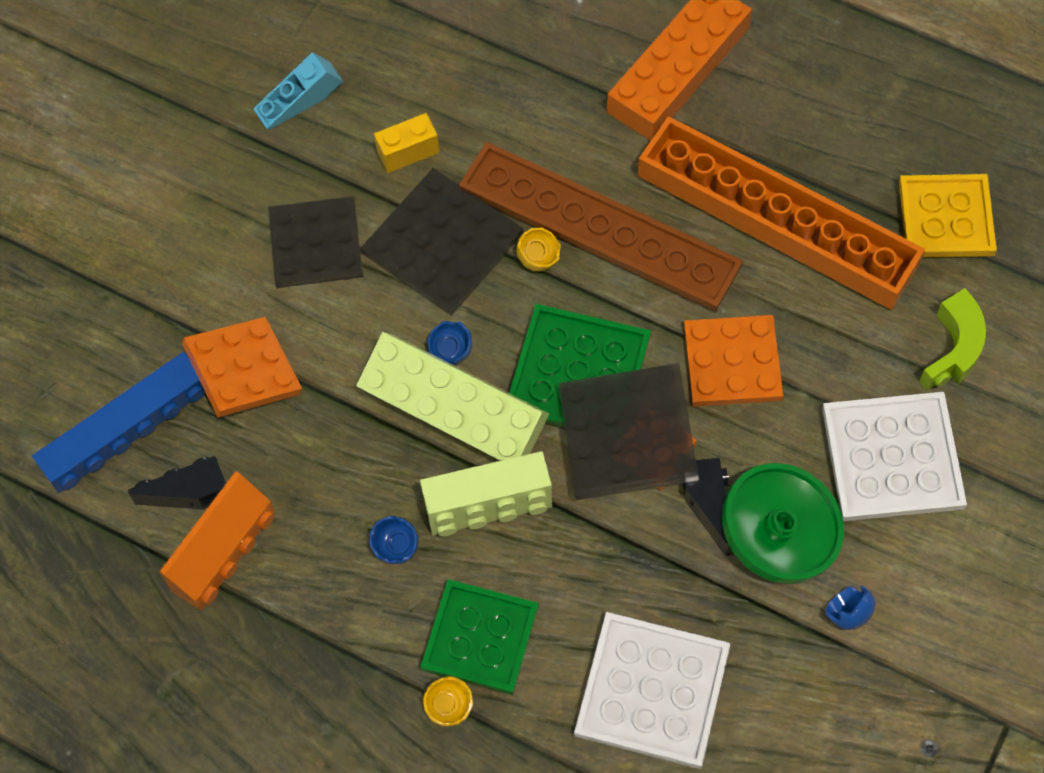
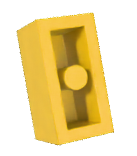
(406, 143)

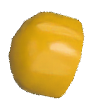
(538, 249)
(448, 701)

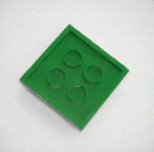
(480, 637)

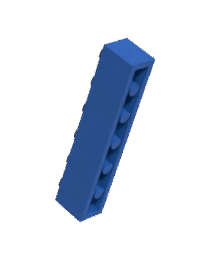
(120, 423)

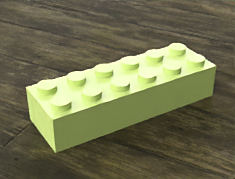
(451, 399)

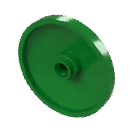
(782, 523)

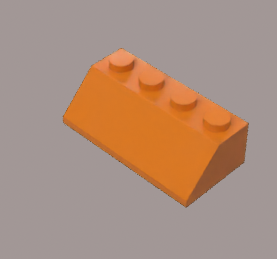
(218, 542)

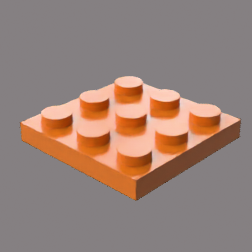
(733, 360)
(241, 366)

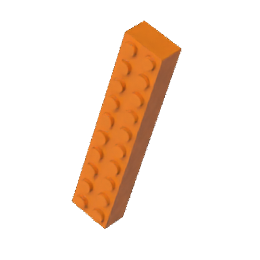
(780, 212)

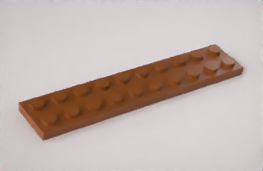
(602, 226)

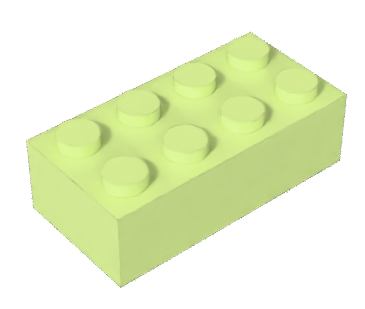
(487, 494)

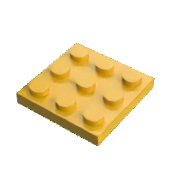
(948, 214)

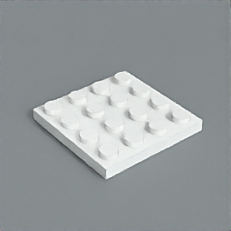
(893, 456)
(652, 690)

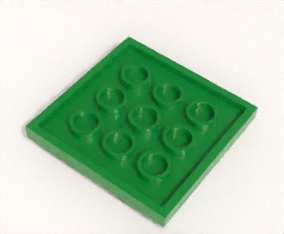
(571, 348)

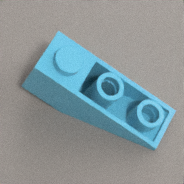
(300, 90)

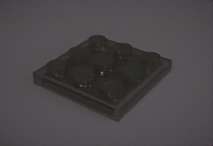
(315, 242)

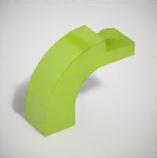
(968, 329)

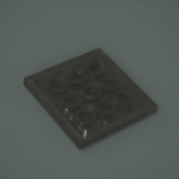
(442, 241)
(628, 431)

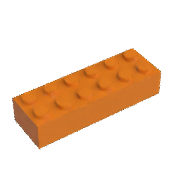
(677, 63)

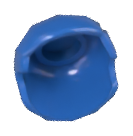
(450, 342)
(393, 540)
(851, 608)

